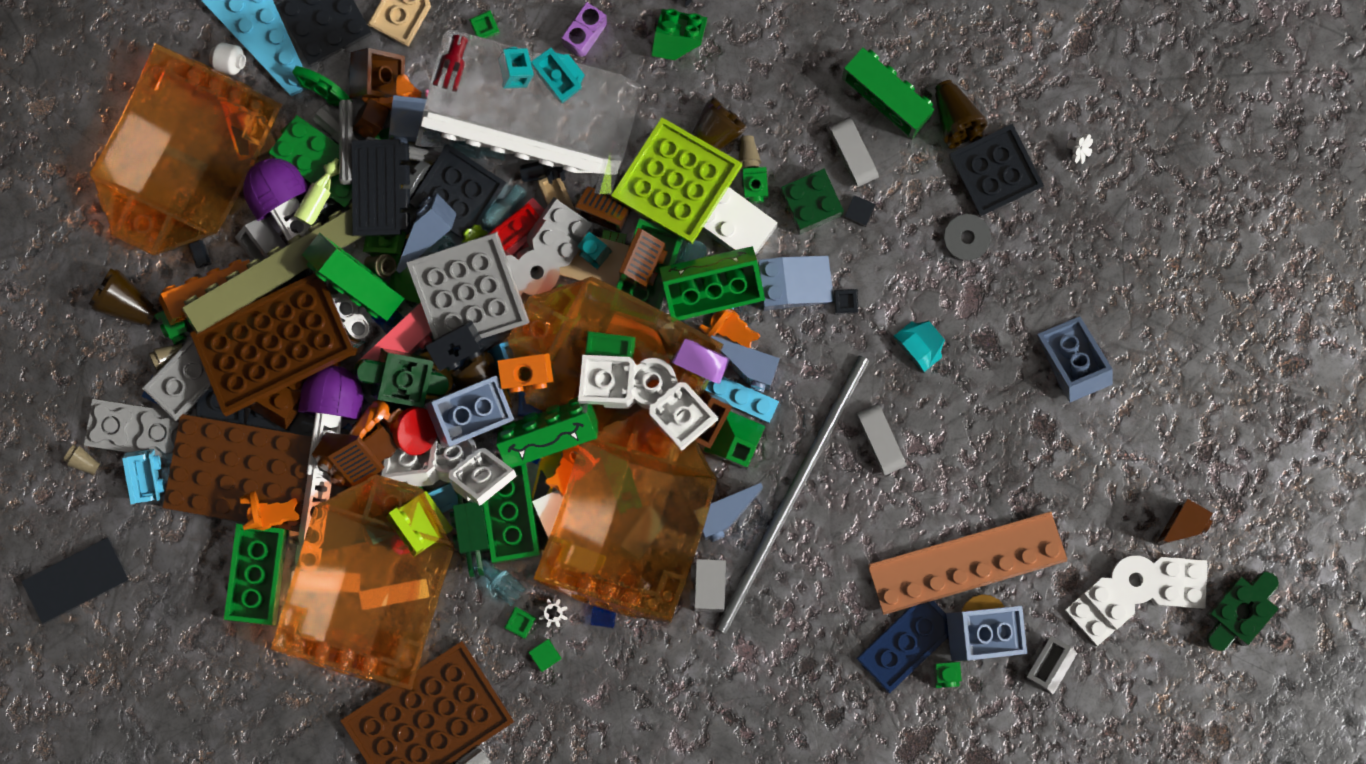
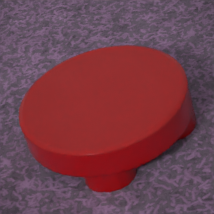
(413, 431)

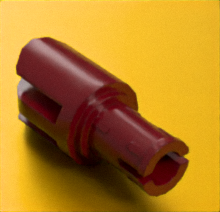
(452, 62)

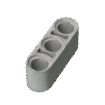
(853, 152)
(881, 439)

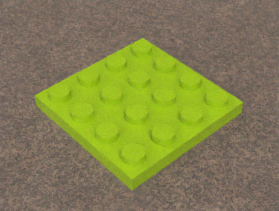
(676, 180)

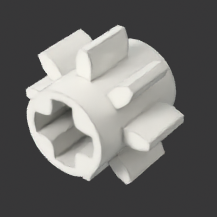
(556, 619)

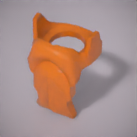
(403, 88)
(729, 324)
(375, 412)
(563, 472)
(264, 515)

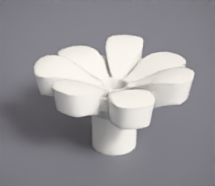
(1080, 147)

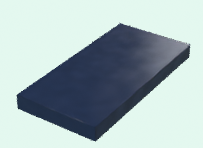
(905, 644)

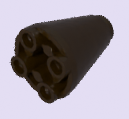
(958, 115)
(718, 125)
(122, 300)
(478, 370)

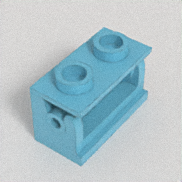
(143, 476)

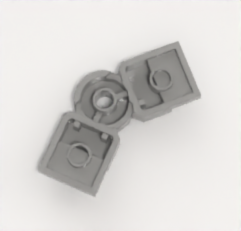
(551, 246)

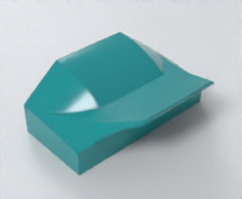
(558, 74)
(921, 343)

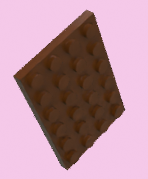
(273, 343)
(226, 460)
(436, 721)

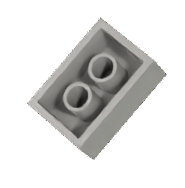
(710, 585)

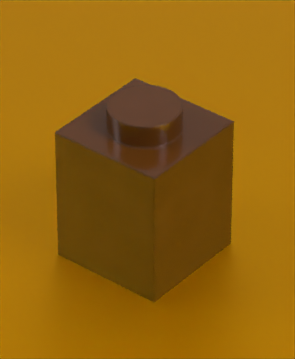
(370, 119)

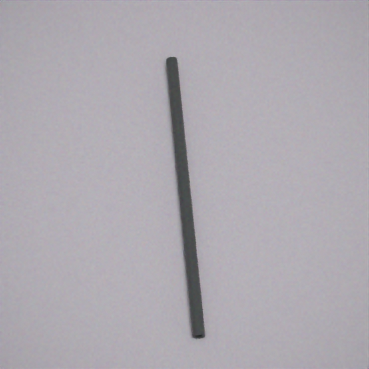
(792, 494)

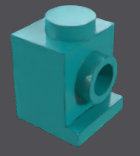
(515, 67)
(593, 250)

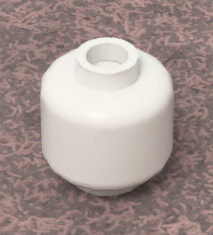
(227, 58)

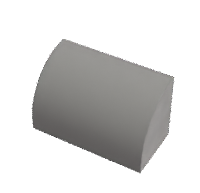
(258, 239)
(1052, 665)

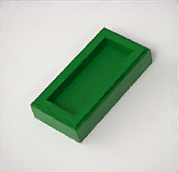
(609, 345)

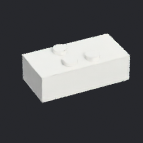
(739, 223)

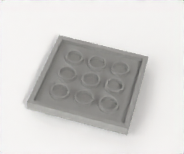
(468, 285)

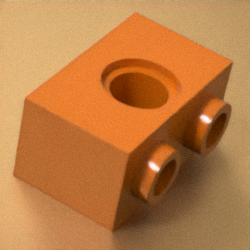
(511, 370)

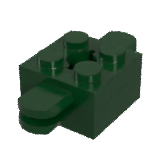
(401, 377)
(471, 533)
(1242, 611)

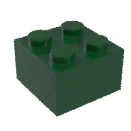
(811, 201)

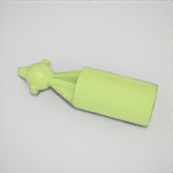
(317, 195)

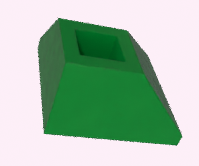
(677, 34)
(736, 440)

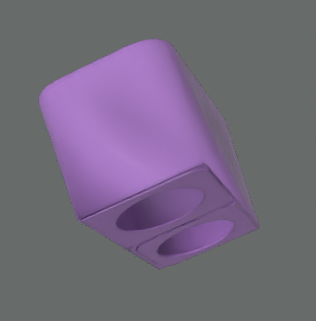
(582, 49)
(701, 361)

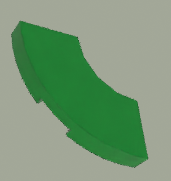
(320, 85)

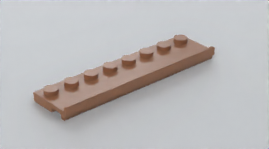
(967, 563)

